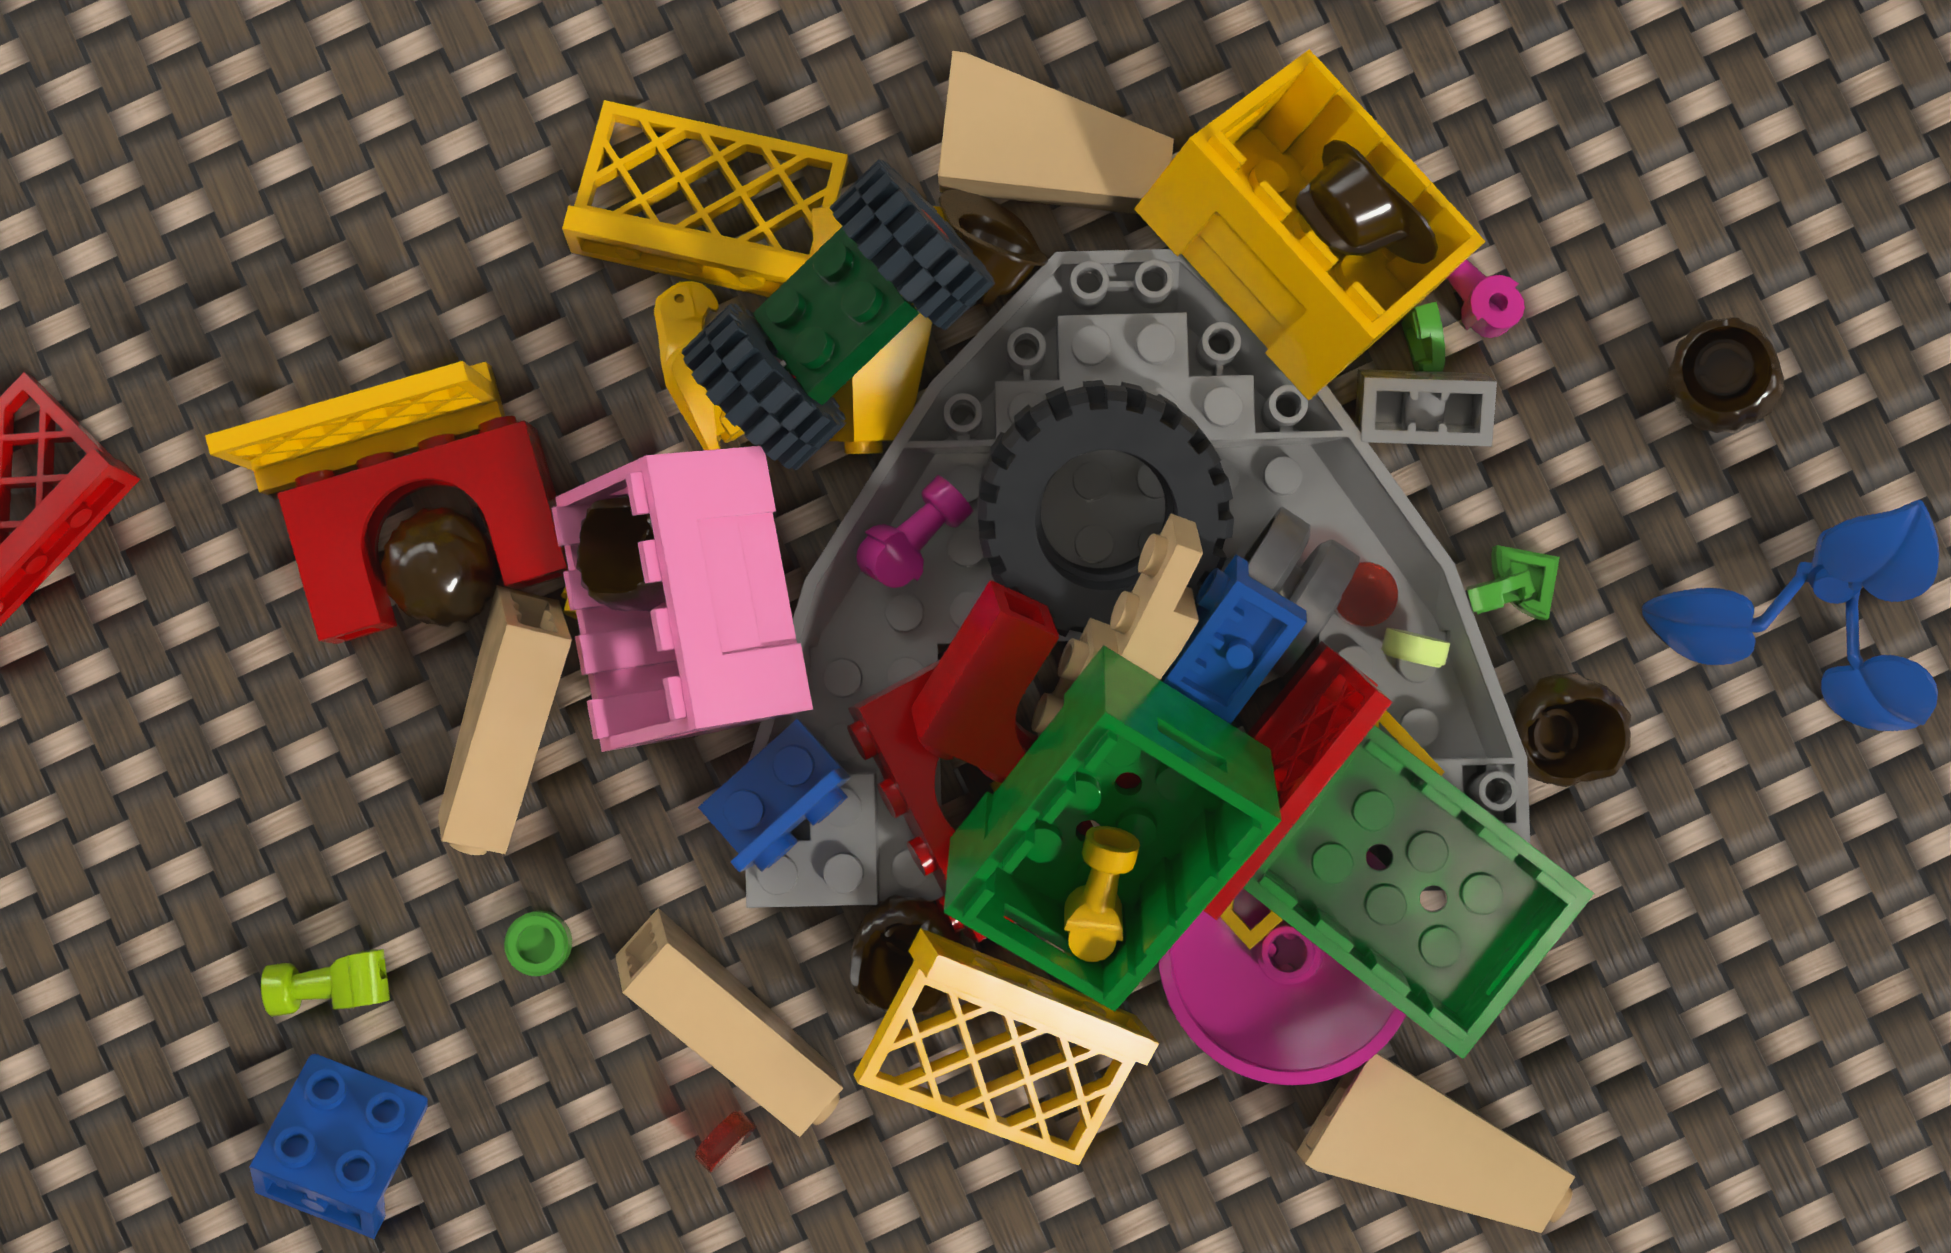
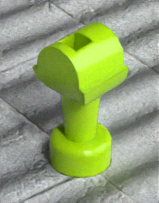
(349, 982)

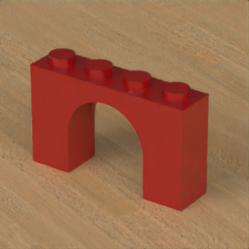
(340, 517)
(978, 684)
(888, 734)

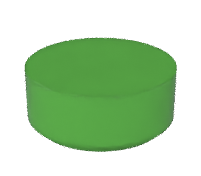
(538, 943)

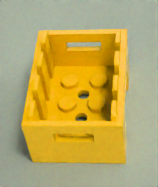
(1237, 222)

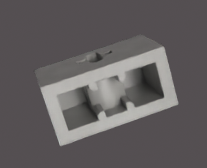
(1425, 407)

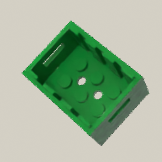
(1196, 812)
(1440, 966)

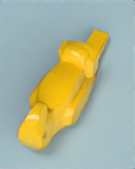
(679, 319)

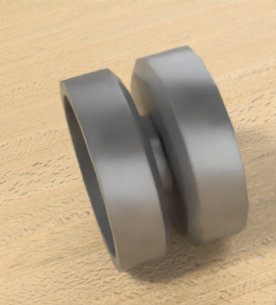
(1313, 586)

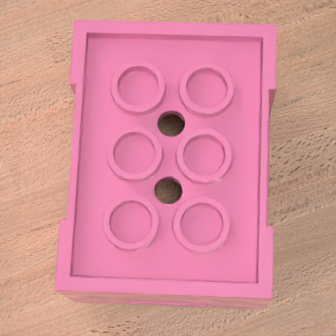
(724, 637)

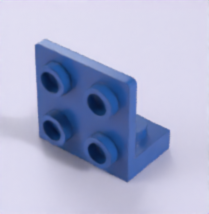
(774, 794)
(337, 1144)

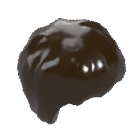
(1725, 375)
(611, 556)
(440, 567)
(1572, 730)
(882, 948)

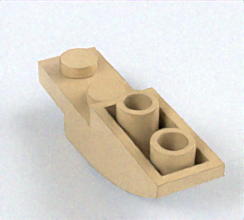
(1145, 624)

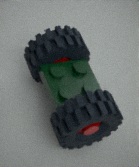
(834, 314)

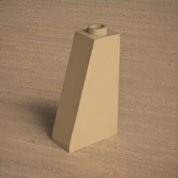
(1040, 144)
(503, 720)
(726, 1024)
(1422, 1144)

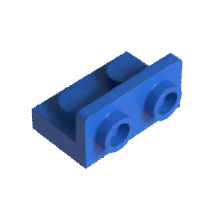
(1235, 642)

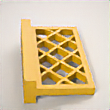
(680, 247)
(361, 424)
(1016, 995)

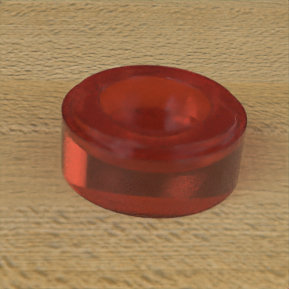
(1368, 597)
(724, 1140)

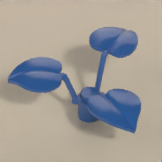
(1886, 554)

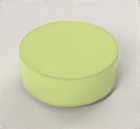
(1415, 647)

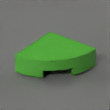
(1425, 338)
(1543, 573)
(1496, 592)

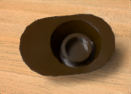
(1362, 212)
(995, 238)

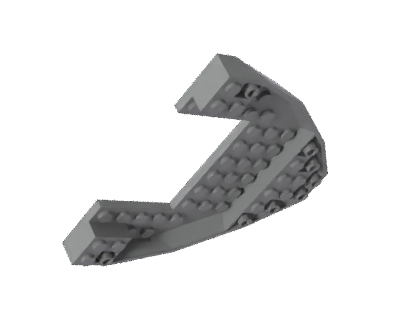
(1163, 328)

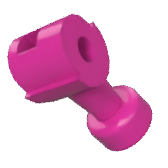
(1490, 302)
(894, 553)

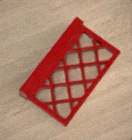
(60, 514)
(1310, 736)

